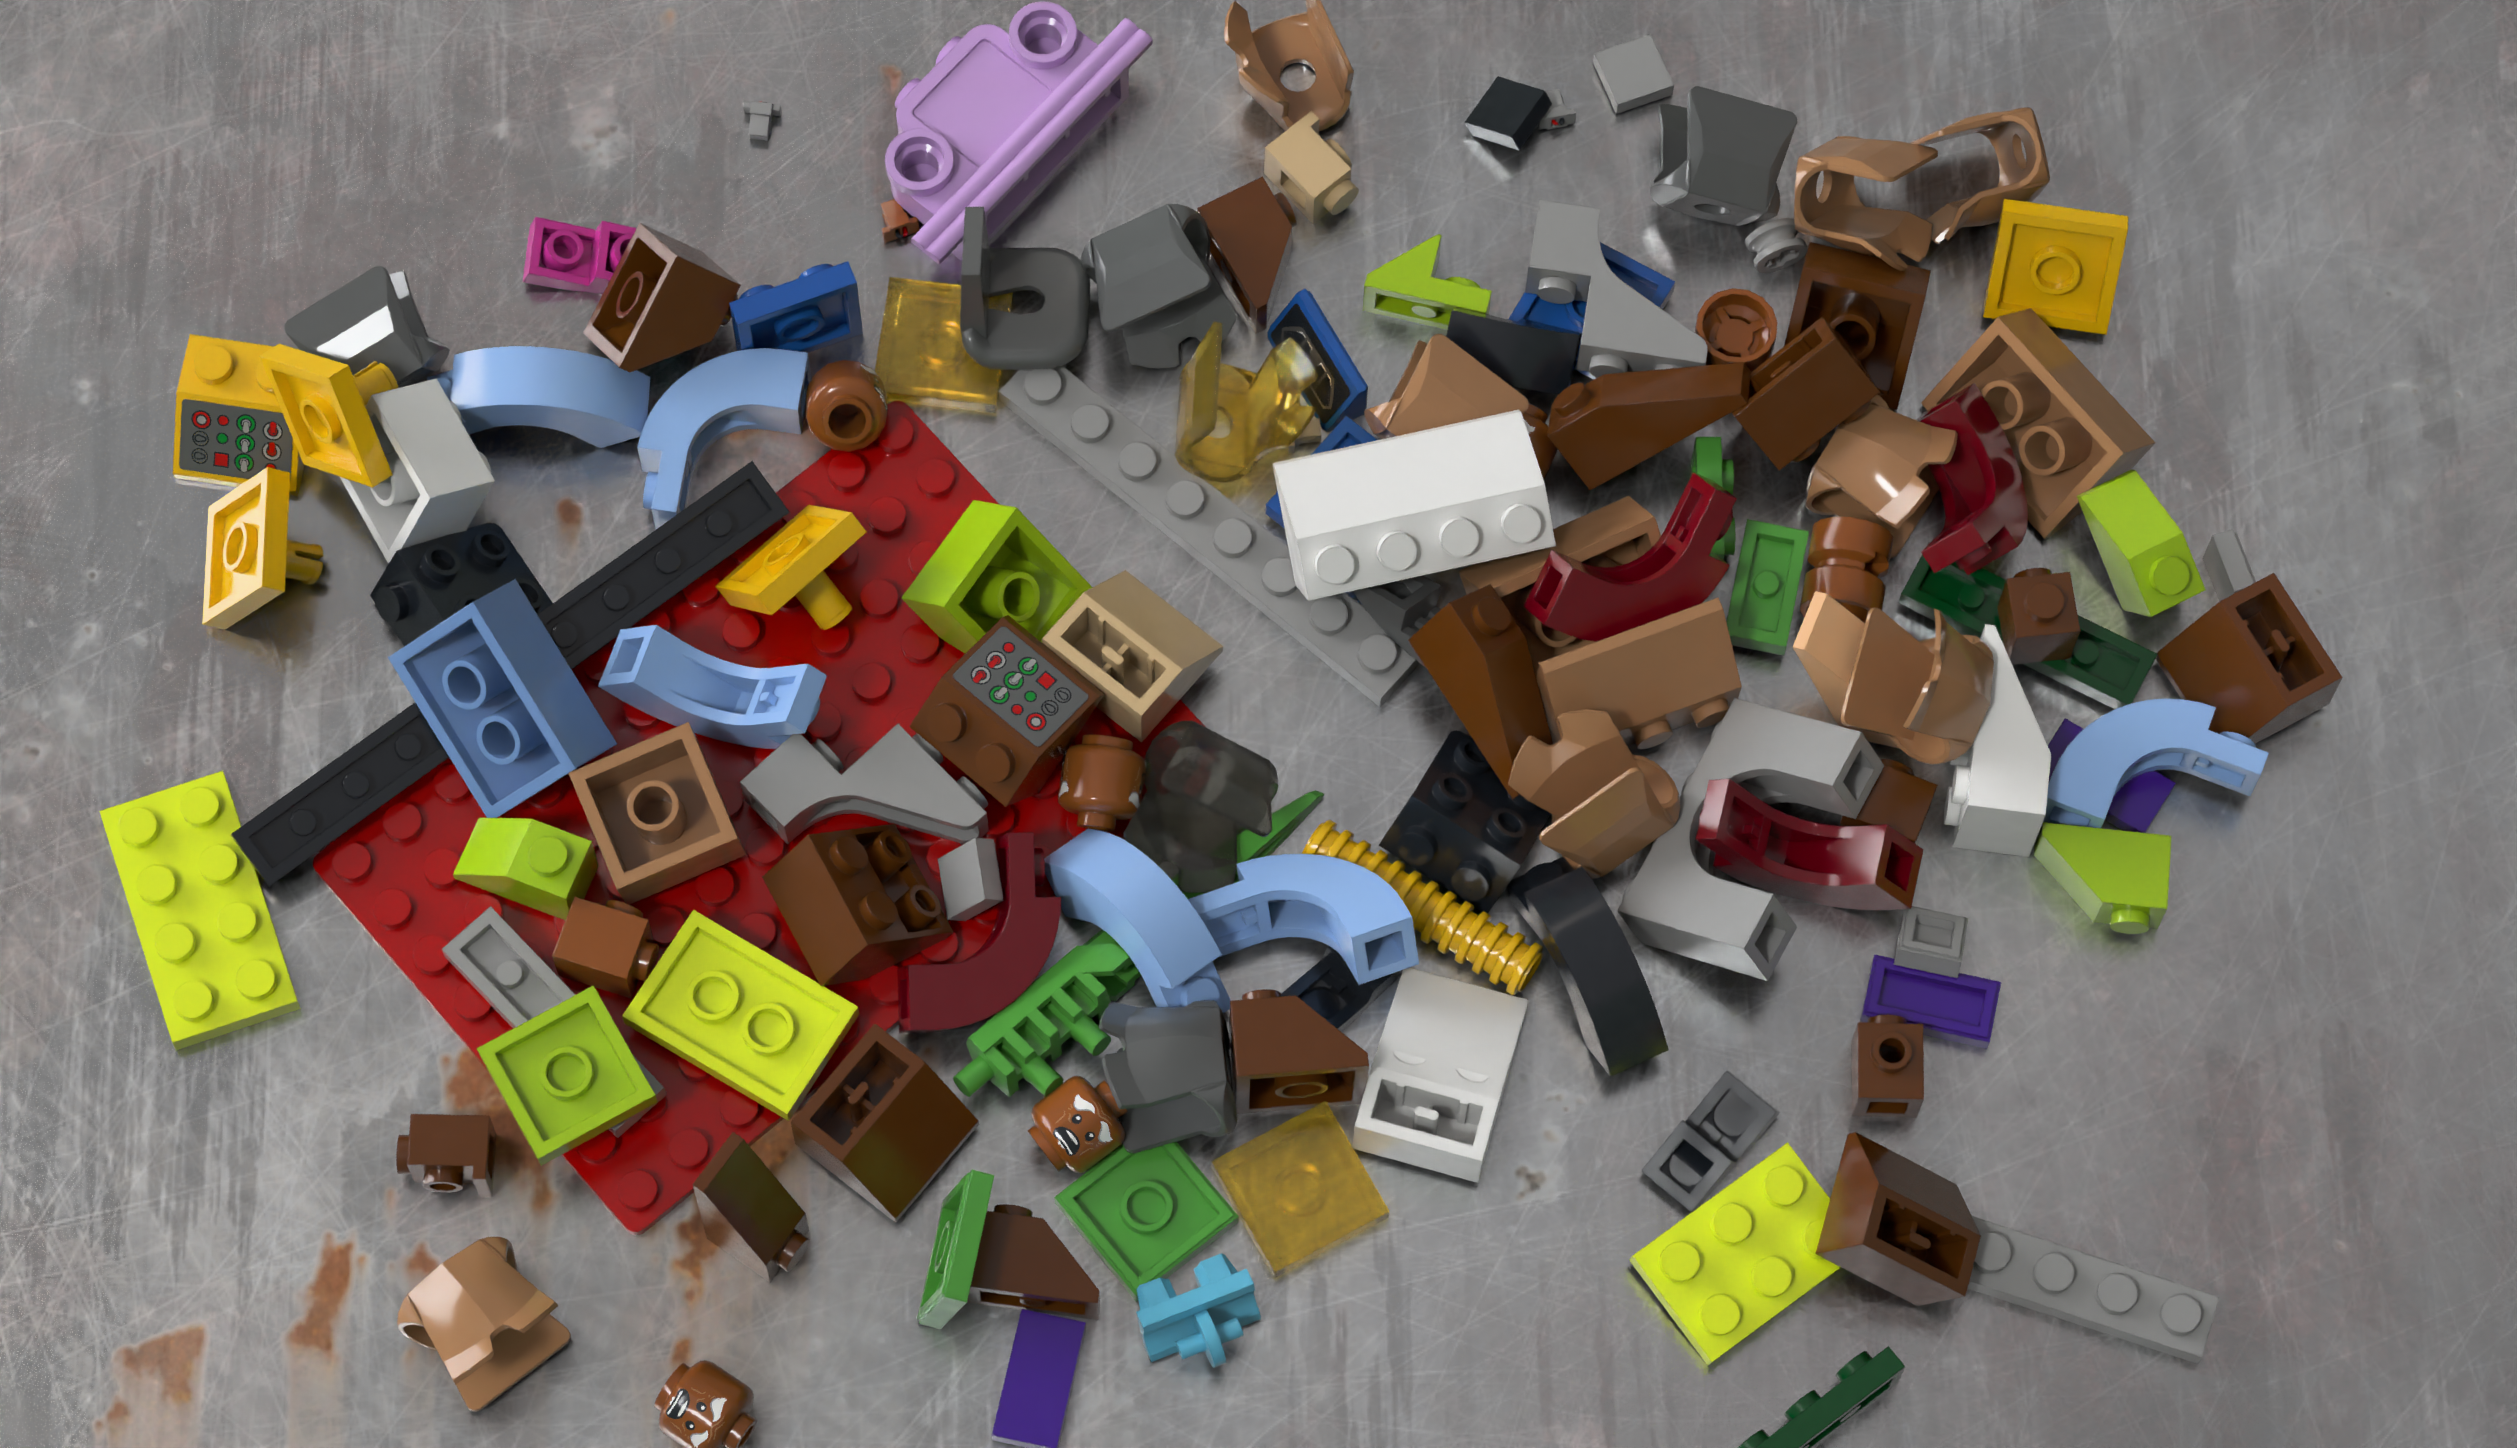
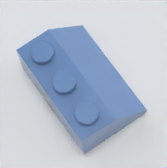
(502, 699)

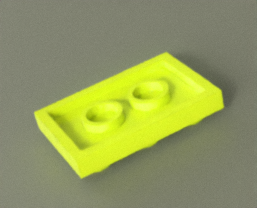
(741, 1015)
(1740, 1255)

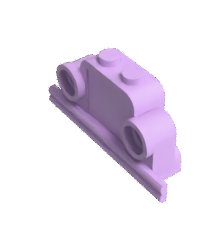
(1002, 118)

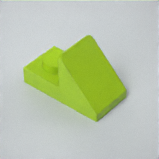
(1410, 291)

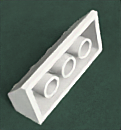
(1413, 505)

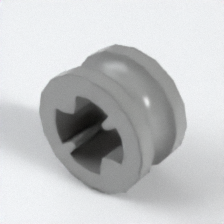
(1776, 245)

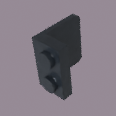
(448, 573)
(1465, 825)

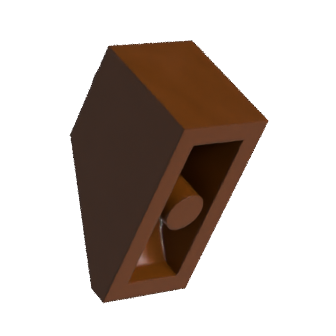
(1251, 246)
(1029, 1268)

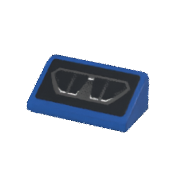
(1339, 385)

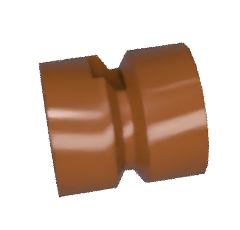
(1737, 328)
(1849, 564)

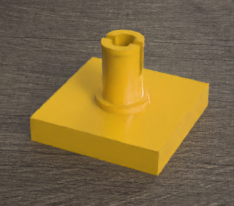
(2057, 264)
(329, 413)
(251, 550)
(794, 566)

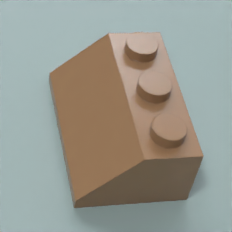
(2053, 412)
(1600, 539)
(1648, 676)

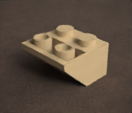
(1132, 650)

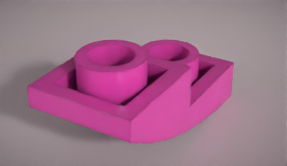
(574, 255)

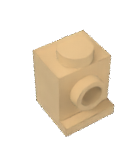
(1310, 170)

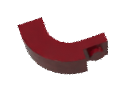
(1978, 486)
(1665, 580)
(1806, 859)
(1006, 964)

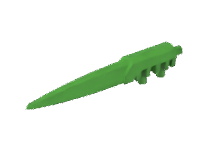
(1081, 988)

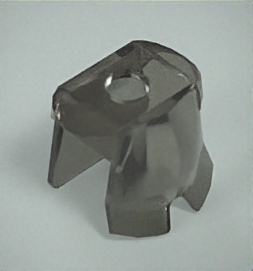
(1198, 801)

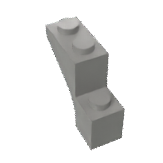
(1619, 324)
(891, 782)

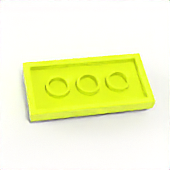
(199, 911)

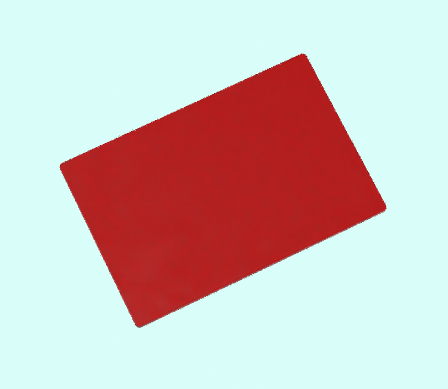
(879, 671)

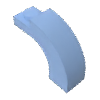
(548, 390)
(710, 401)
(713, 695)
(2142, 740)
(1316, 901)
(1143, 911)

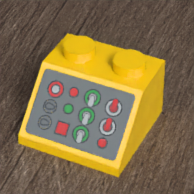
(229, 417)

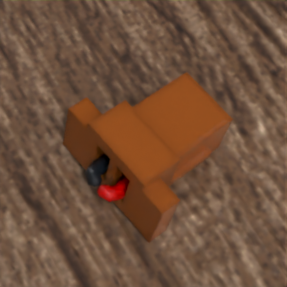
(897, 222)

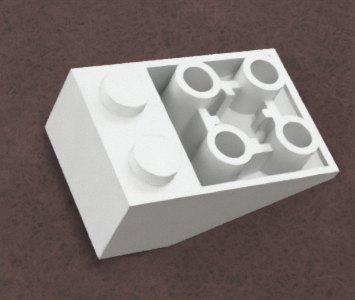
(2004, 775)
(1439, 1074)

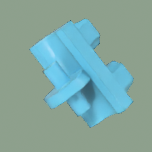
(1200, 1317)

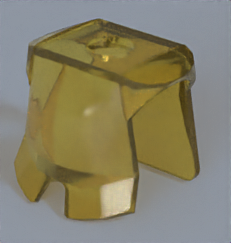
(1260, 408)

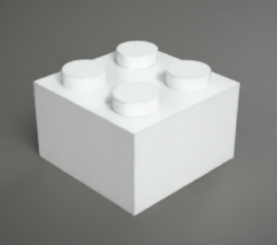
(434, 467)

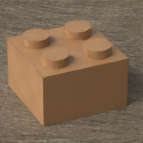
(657, 813)

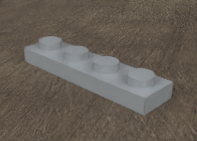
(516, 980)
(2092, 1292)

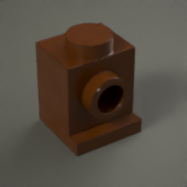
(449, 1152)

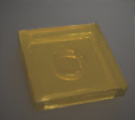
(924, 352)
(1300, 1189)

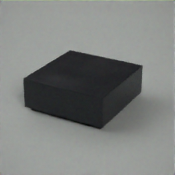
(1508, 113)

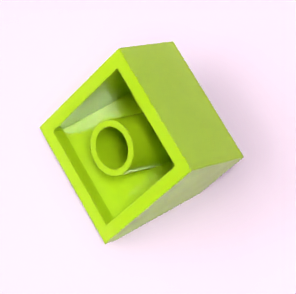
(991, 569)

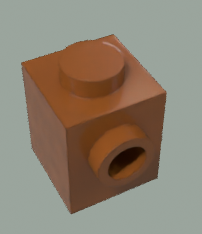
(605, 946)

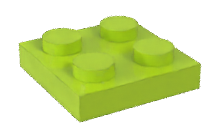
(567, 1075)

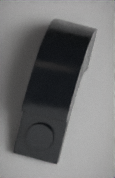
(1594, 962)

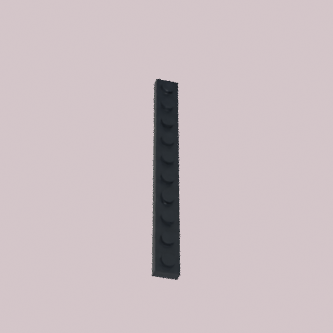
(579, 626)

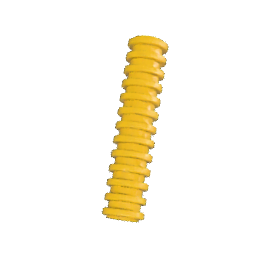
(1439, 915)

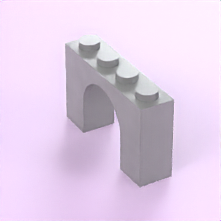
(1778, 759)

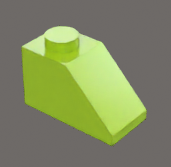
(2140, 545)
(528, 863)
(2109, 873)

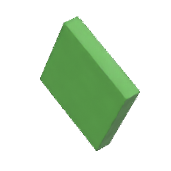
(1146, 1212)
(955, 1249)

